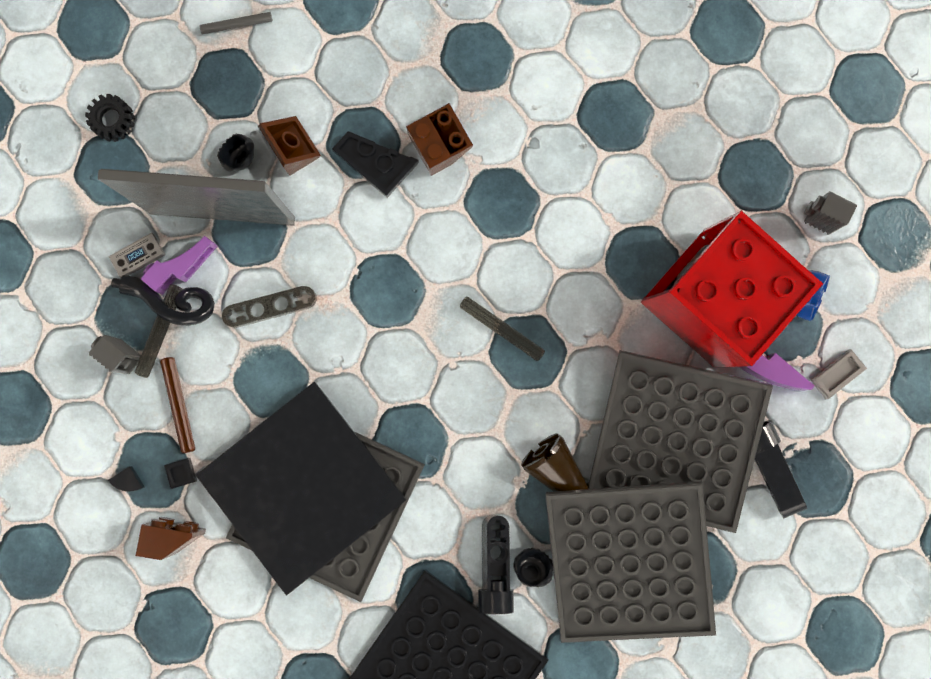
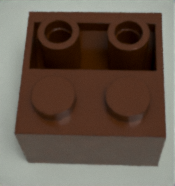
(439, 139)
(165, 538)

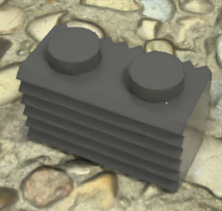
(829, 212)
(114, 354)

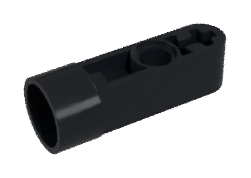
(777, 473)
(495, 594)

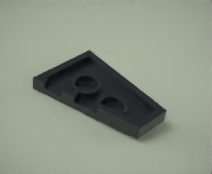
(377, 164)

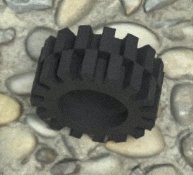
(100, 108)

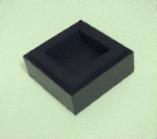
(180, 473)

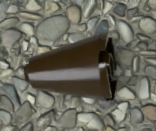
(554, 465)

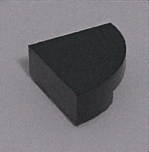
(127, 480)

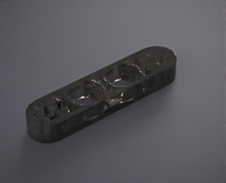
(269, 306)

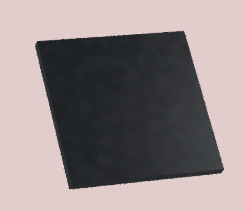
(301, 488)
(446, 638)

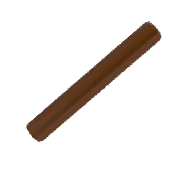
(177, 405)

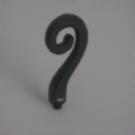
(137, 288)

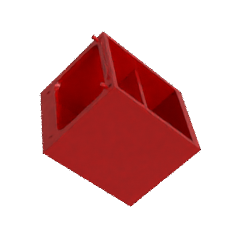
(733, 294)

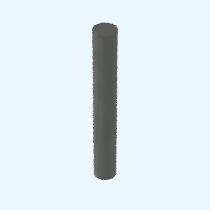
(236, 23)

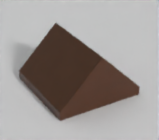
(290, 143)

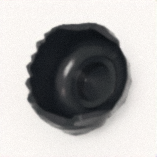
(236, 153)
(533, 567)

